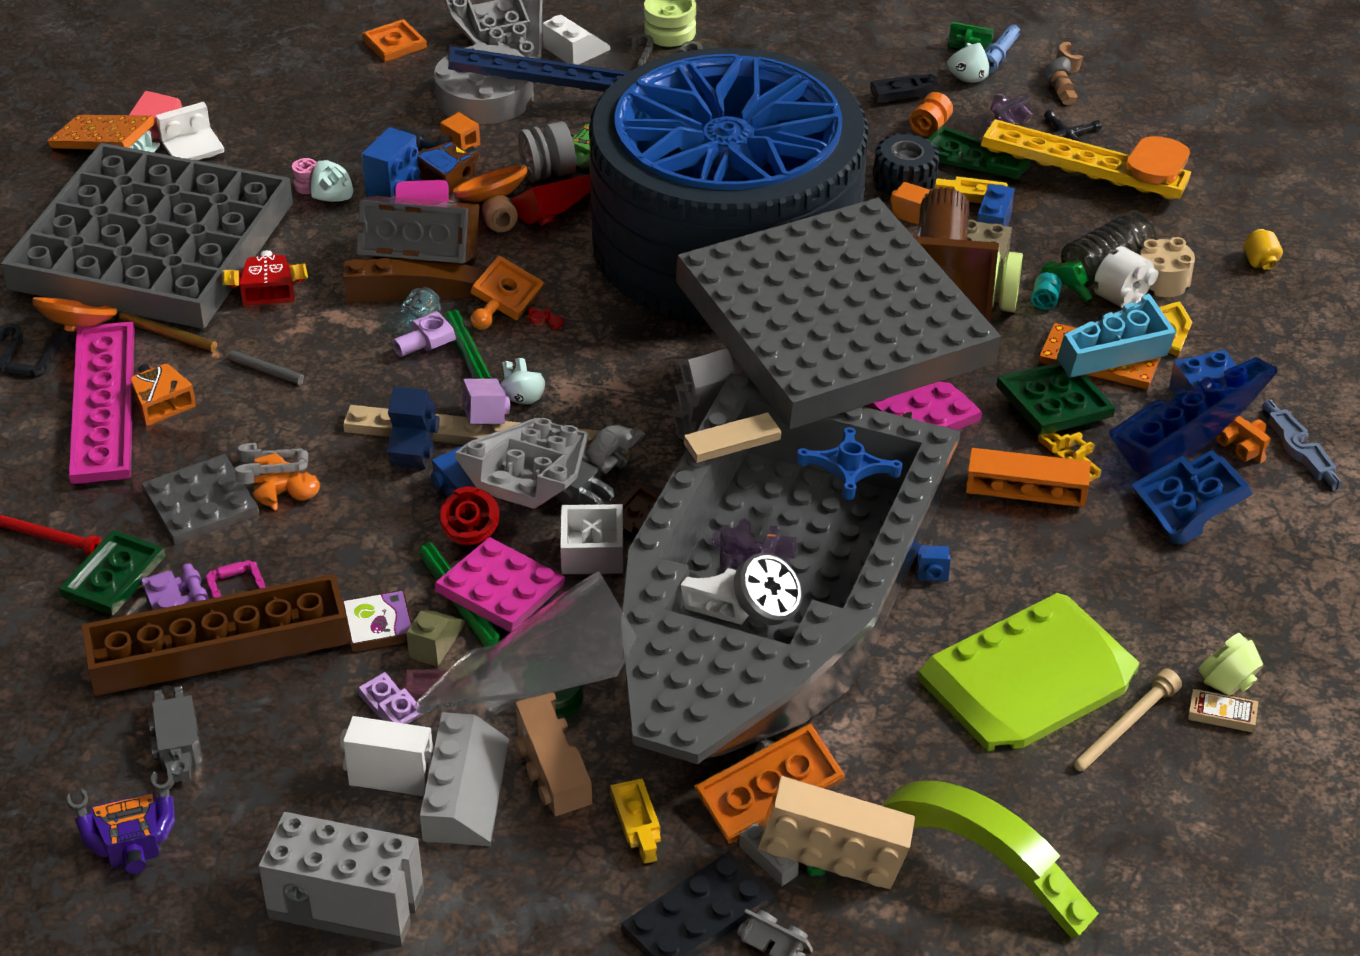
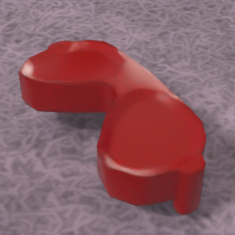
(537, 316)

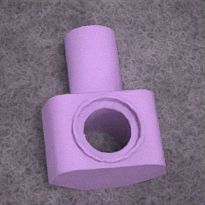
(427, 333)

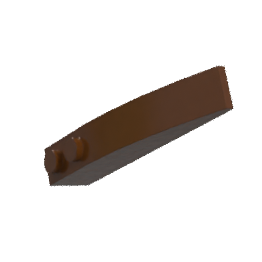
(395, 278)

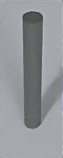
(265, 367)

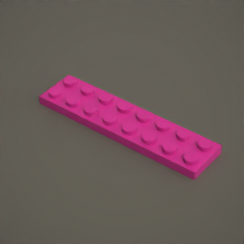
(102, 403)

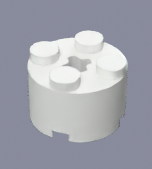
(1124, 277)

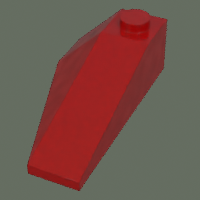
(547, 201)

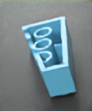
(1119, 339)

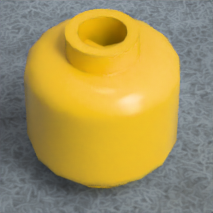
(1262, 249)

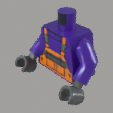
(127, 828)

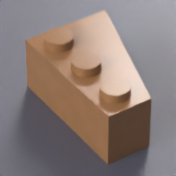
(550, 756)

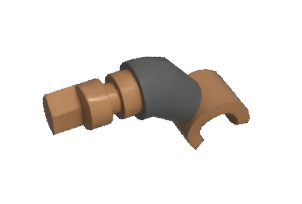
(1058, 73)

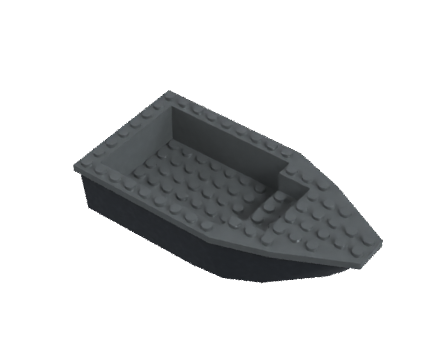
(723, 685)

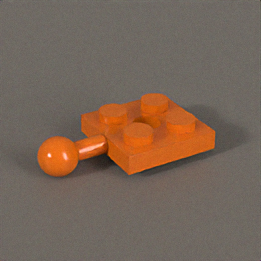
(509, 302)

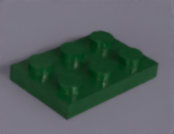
(112, 572)

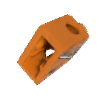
(161, 392)

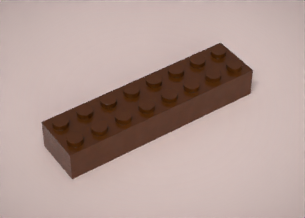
(215, 634)

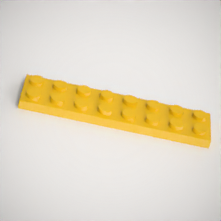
(1074, 157)

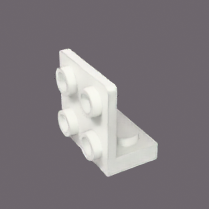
(188, 133)

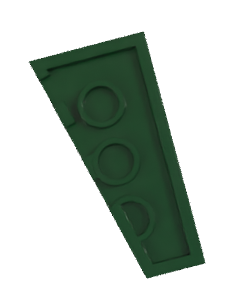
(966, 152)

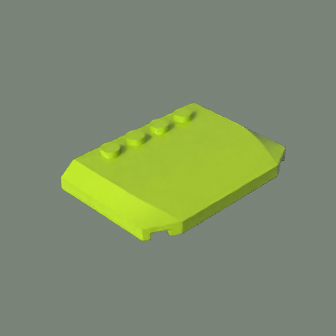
(1029, 674)

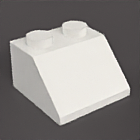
(571, 41)

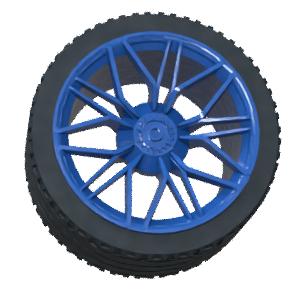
(713, 153)

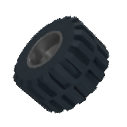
(905, 160)

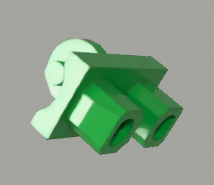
(964, 33)

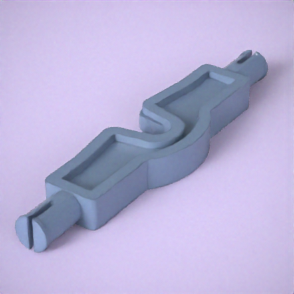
(1309, 454)

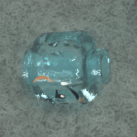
(419, 304)

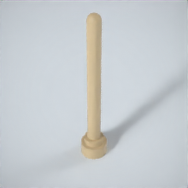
(1164, 685)

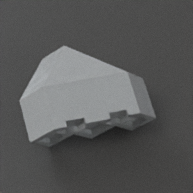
(702, 382)

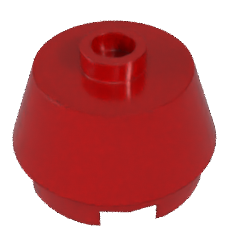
(469, 516)

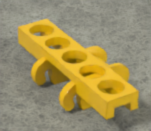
(1066, 442)

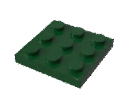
(1053, 399)

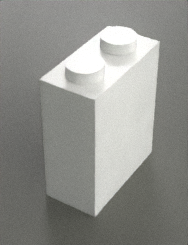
(387, 755)

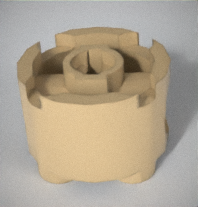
(1174, 264)

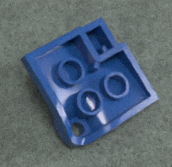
(1190, 494)

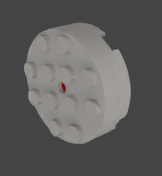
(480, 96)

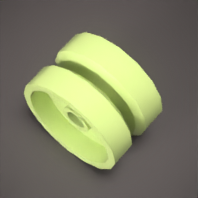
(670, 21)
(1007, 281)

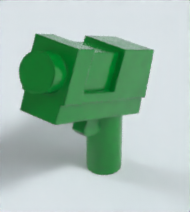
(1072, 275)

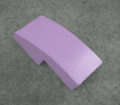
(388, 700)

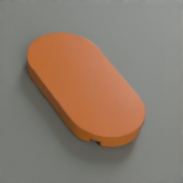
(1157, 160)

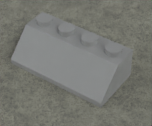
(463, 781)

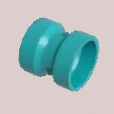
(1046, 291)

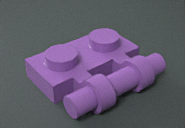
(164, 590)

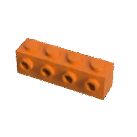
(1028, 477)

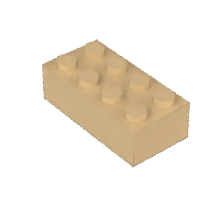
(836, 833)

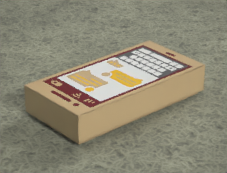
(1223, 710)

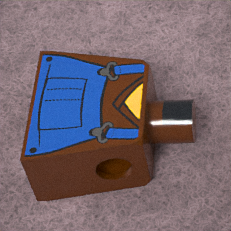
(448, 163)

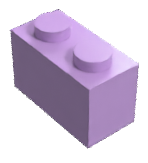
(485, 401)

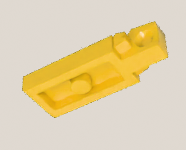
(972, 188)
(637, 817)

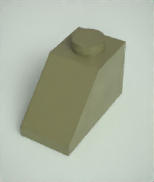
(432, 636)

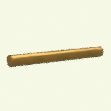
(168, 331)

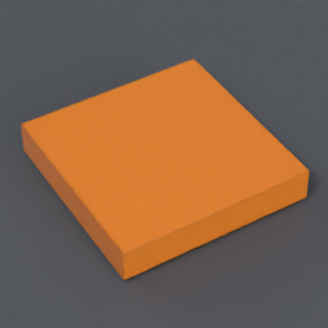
(394, 40)

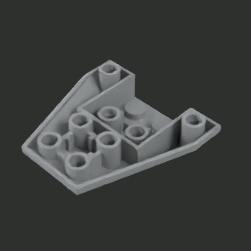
(501, 23)
(525, 461)

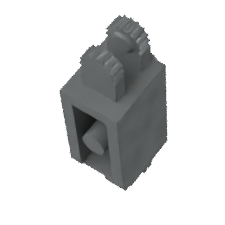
(586, 488)
(176, 734)

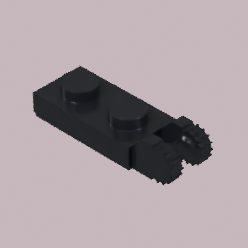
(904, 87)

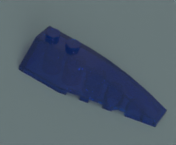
(1191, 418)

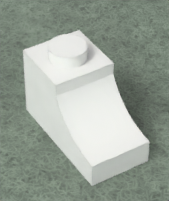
(713, 597)

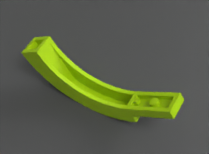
(1003, 835)

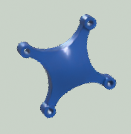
(849, 462)

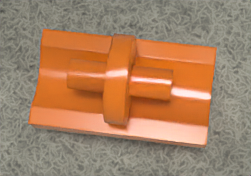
(1247, 437)

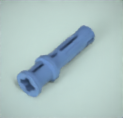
(997, 52)

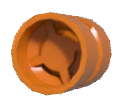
(931, 114)

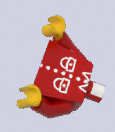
(266, 279)

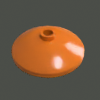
(490, 184)
(72, 312)

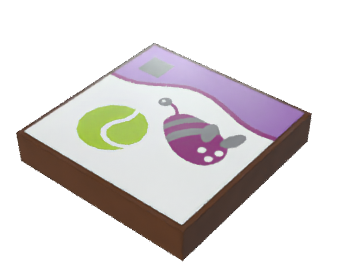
(377, 620)

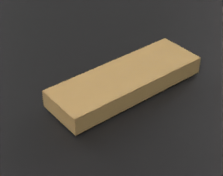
(732, 437)

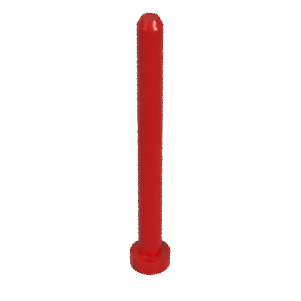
(87, 544)

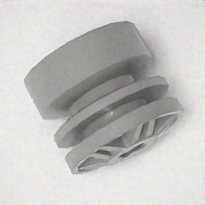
(547, 151)

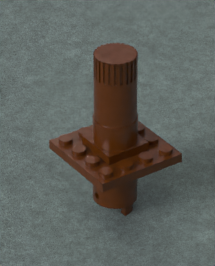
(944, 237)

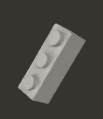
(779, 868)

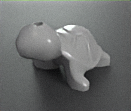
(608, 444)

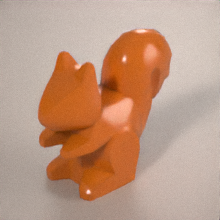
(299, 485)

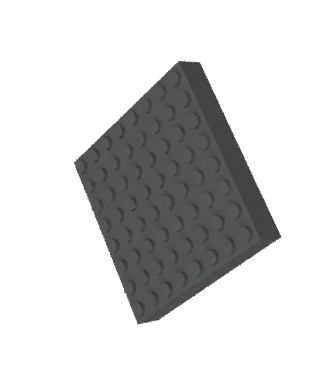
(148, 234)
(836, 311)

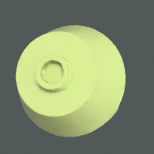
(1232, 666)

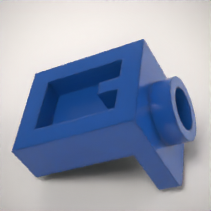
(933, 563)

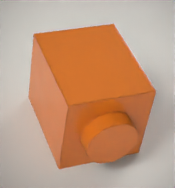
(462, 130)
(907, 202)

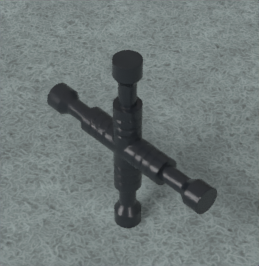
(1072, 132)

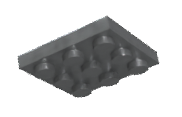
(199, 499)

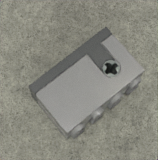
(342, 878)

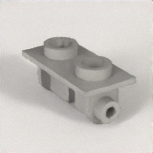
(763, 929)

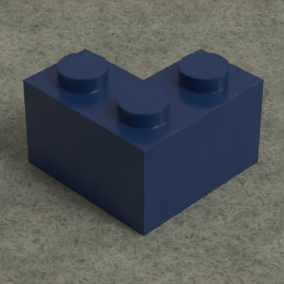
(412, 427)

